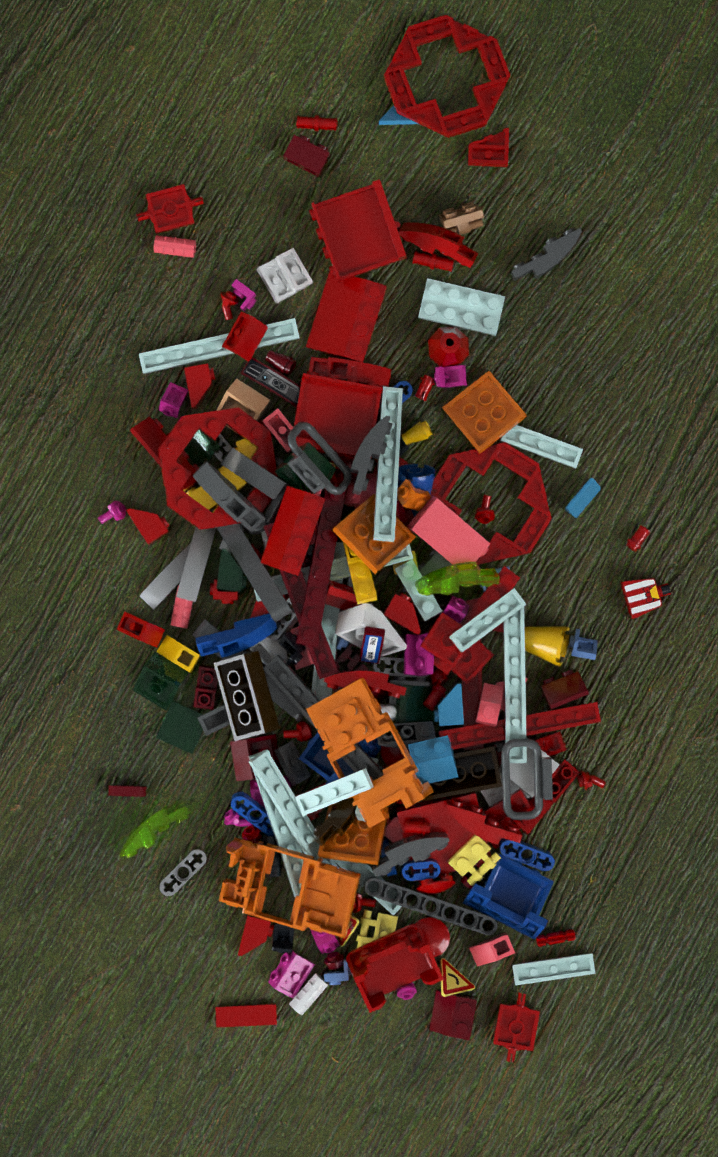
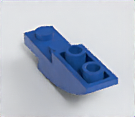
(243, 636)

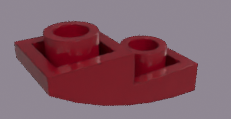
(206, 687)

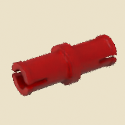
(316, 123)
(433, 261)

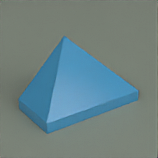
(392, 118)

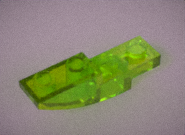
(447, 579)
(145, 833)

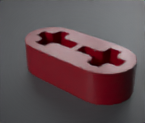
(345, 655)
(127, 790)

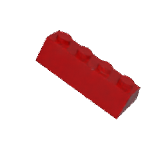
(151, 437)
(293, 530)

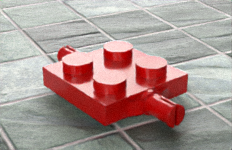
(170, 209)
(516, 1027)

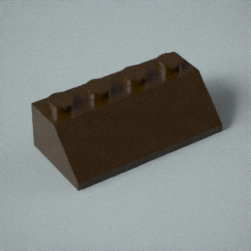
(246, 695)
(476, 772)

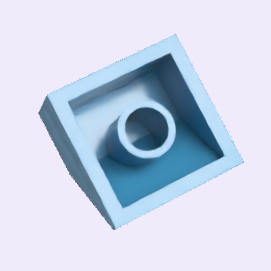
(450, 708)
(434, 759)

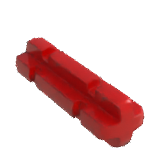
(555, 937)

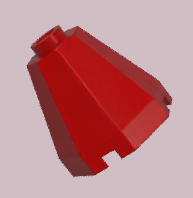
(448, 355)

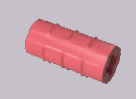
(174, 246)
(181, 612)

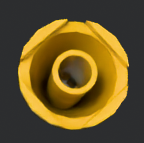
(547, 642)

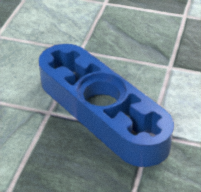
(254, 805)
(542, 854)

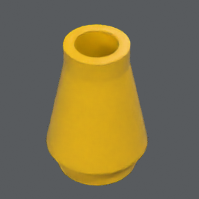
(418, 432)

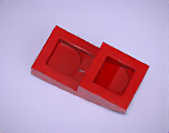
(552, 744)

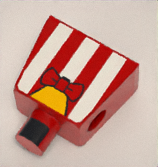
(643, 595)

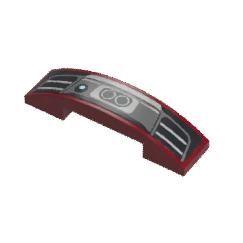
(272, 381)

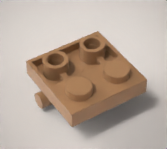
(462, 219)

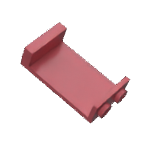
(448, 533)

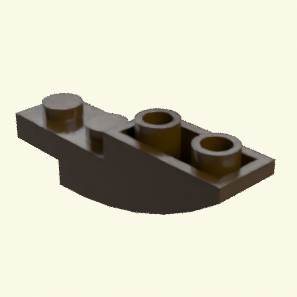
(337, 821)

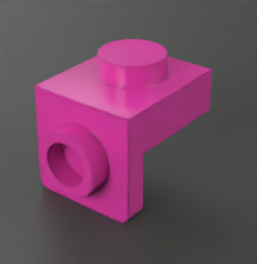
(450, 376)
(325, 942)

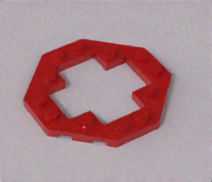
(428, 112)
(176, 475)
(531, 494)

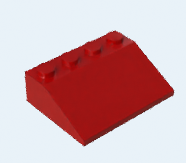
(346, 317)

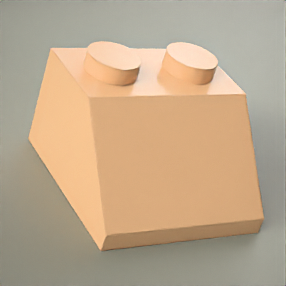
(245, 398)

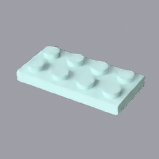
(461, 307)

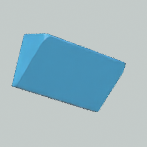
(583, 498)

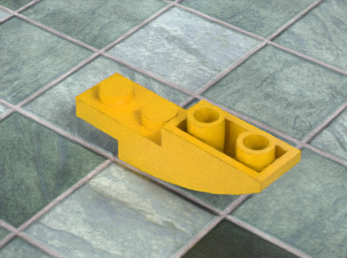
(361, 577)

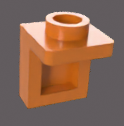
(412, 497)

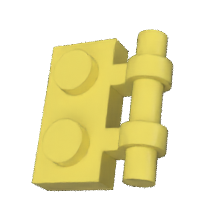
(469, 855)
(383, 926)

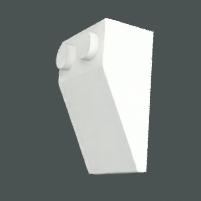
(354, 620)

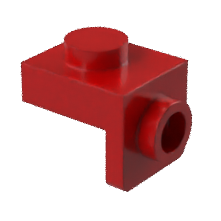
(226, 597)

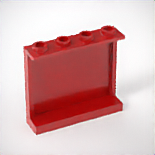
(358, 231)
(338, 410)
(440, 821)

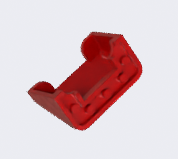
(392, 964)

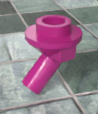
(116, 510)
(232, 818)
(407, 991)

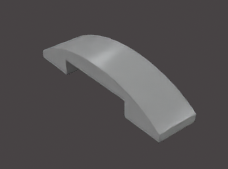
(195, 564)
(165, 581)

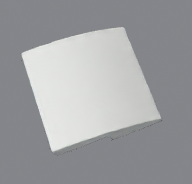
(284, 275)
(523, 773)

